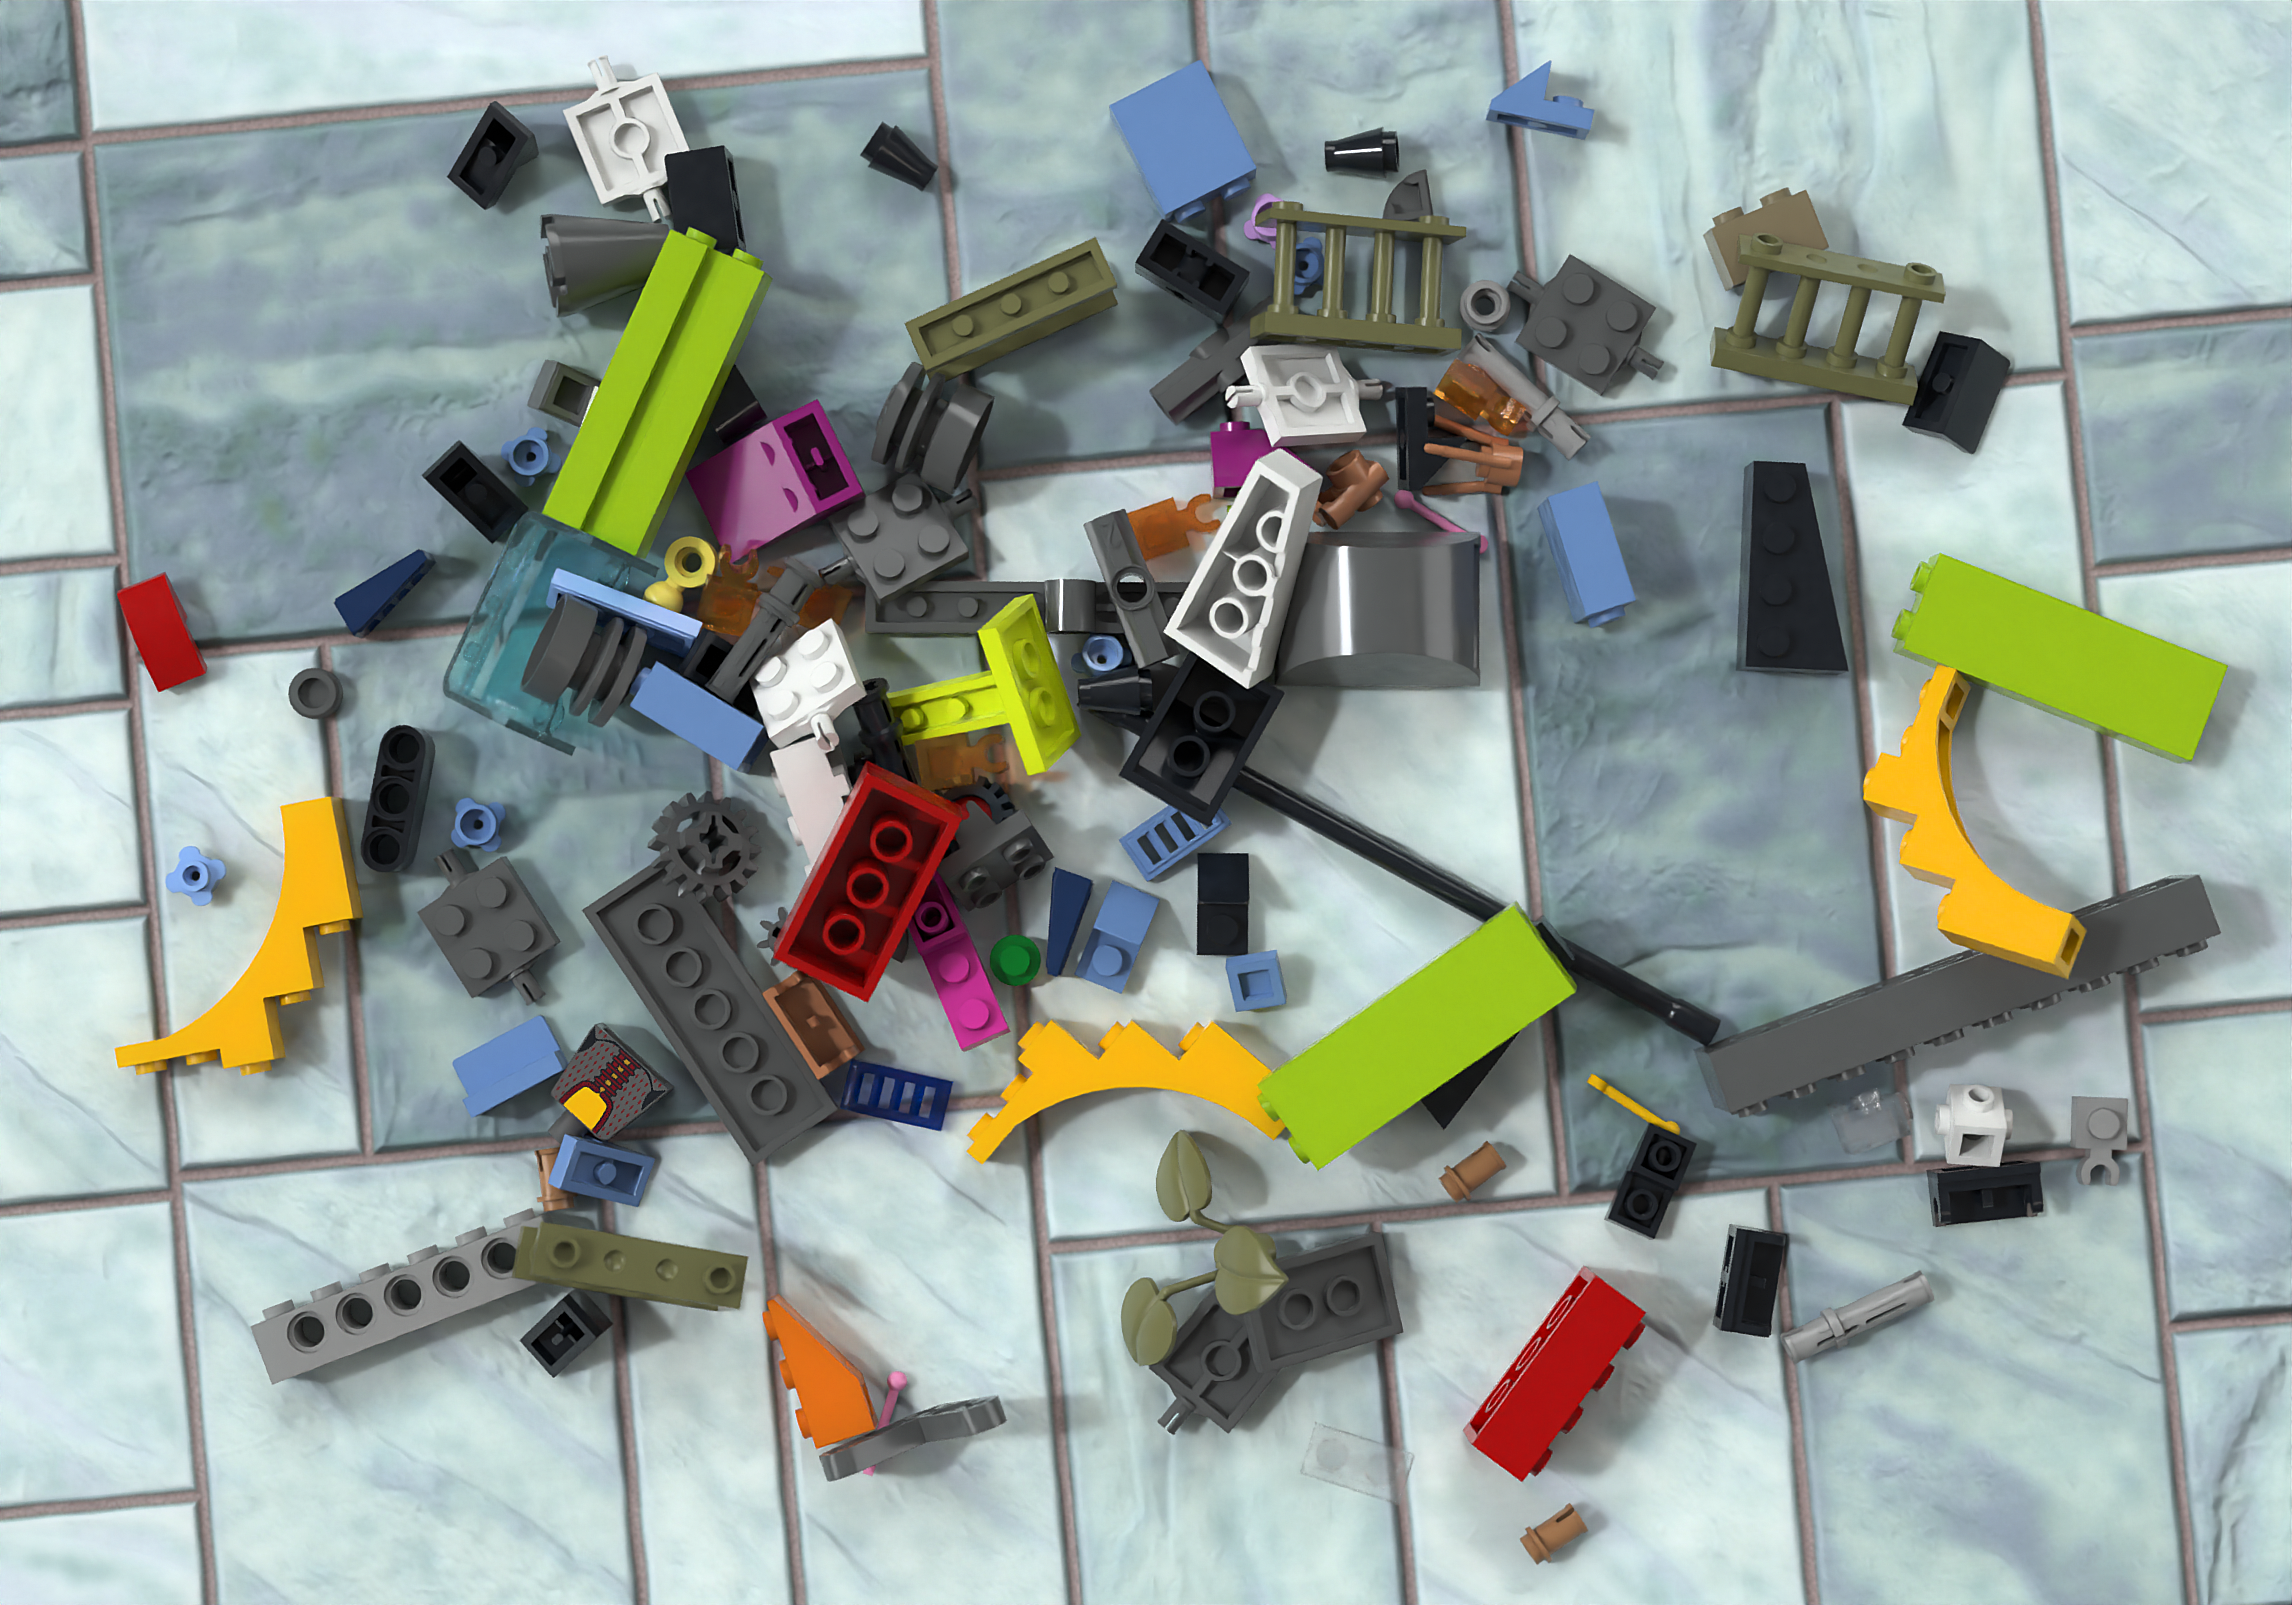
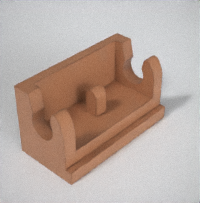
(813, 1022)

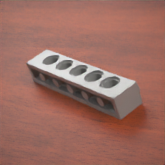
(290, 1353)

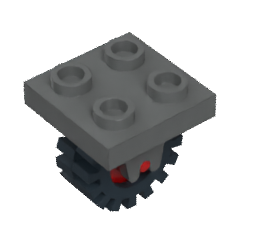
(990, 846)

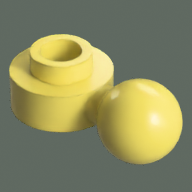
(669, 592)

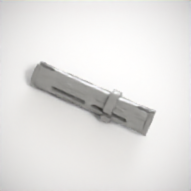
(1541, 411)
(1839, 1325)

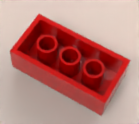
(867, 881)
(1554, 1374)

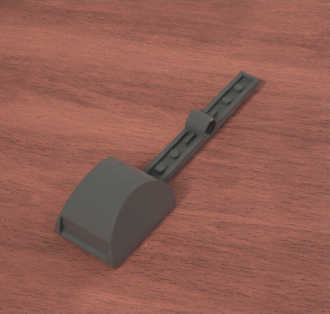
(1359, 613)

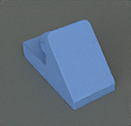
(1525, 107)
(1116, 936)
(601, 1170)

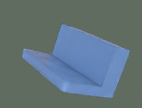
(509, 1065)

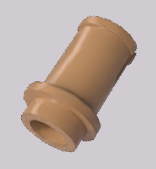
(1471, 1172)
(551, 1196)
(1553, 1534)

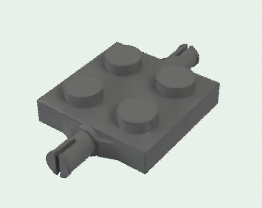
(1585, 324)
(898, 538)
(489, 927)
(1211, 1368)

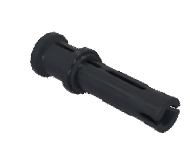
(882, 730)

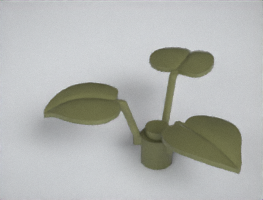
(1243, 1259)

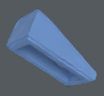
(1141, 859)

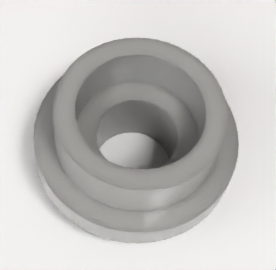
(1491, 291)

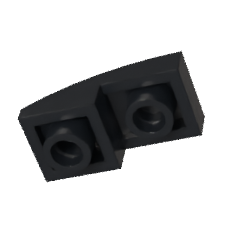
(1650, 1181)

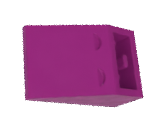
(776, 481)

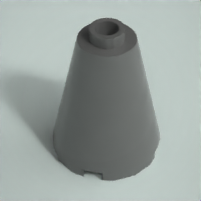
(597, 258)

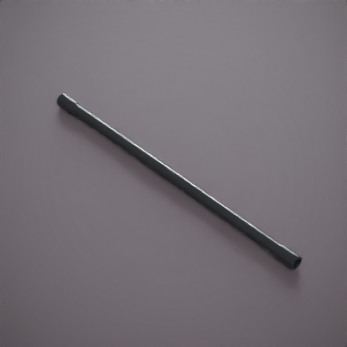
(1673, 1011)

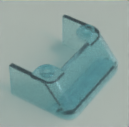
(511, 615)

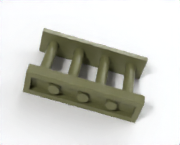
(1014, 311)
(1331, 324)
(1838, 366)
(629, 1267)

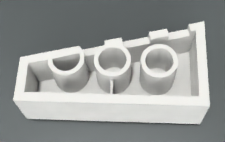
(1249, 573)
(815, 789)

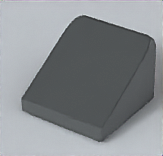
(562, 392)

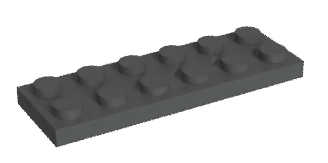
(711, 1012)

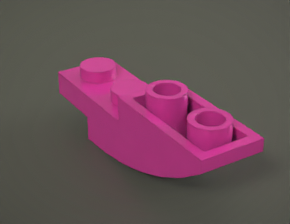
(956, 968)

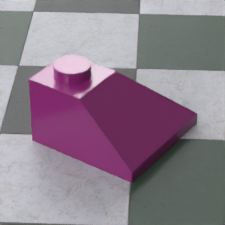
(1234, 455)

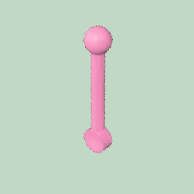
(1405, 500)
(896, 1382)

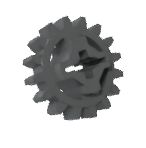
(690, 861)

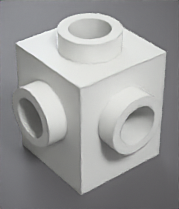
(1974, 1124)

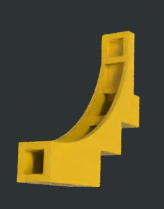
(1919, 791)
(315, 892)
(1064, 1068)

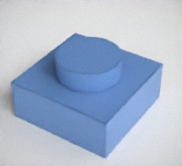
(1256, 980)

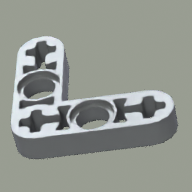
(930, 1425)

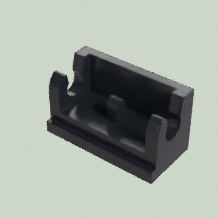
(1985, 1192)
(1749, 1280)

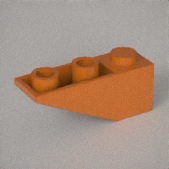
(826, 1382)

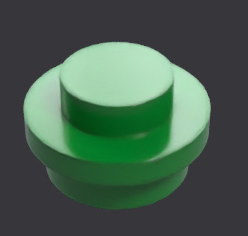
(1015, 960)

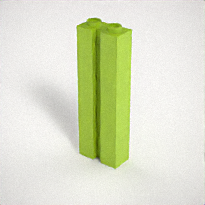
(658, 392)
(2059, 658)
(1415, 1037)

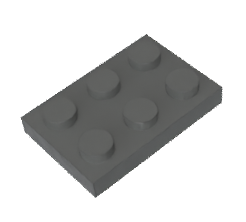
(1331, 1303)

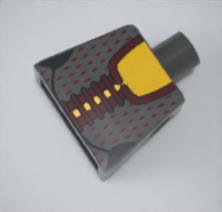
(605, 1087)

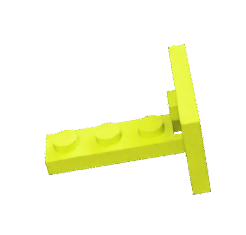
(1017, 690)

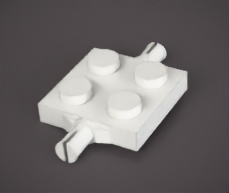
(626, 136)
(1303, 394)
(806, 685)

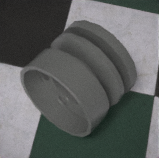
(932, 427)
(587, 662)

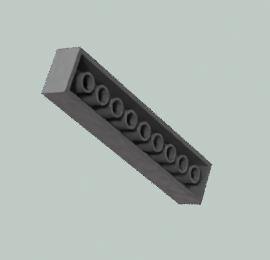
(1948, 995)

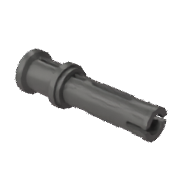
(777, 611)

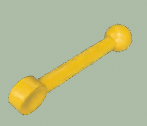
(1631, 1105)

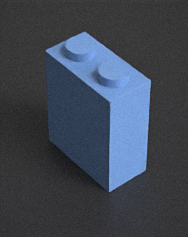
(1183, 143)
(1586, 555)
(698, 717)

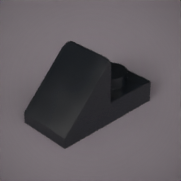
(493, 155)
(1413, 417)
(475, 491)
(1222, 903)

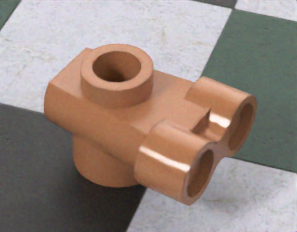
(1354, 488)

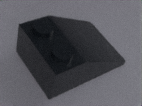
(1200, 738)

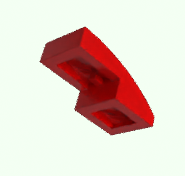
(161, 632)

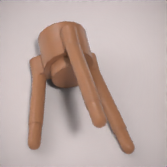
(1496, 463)

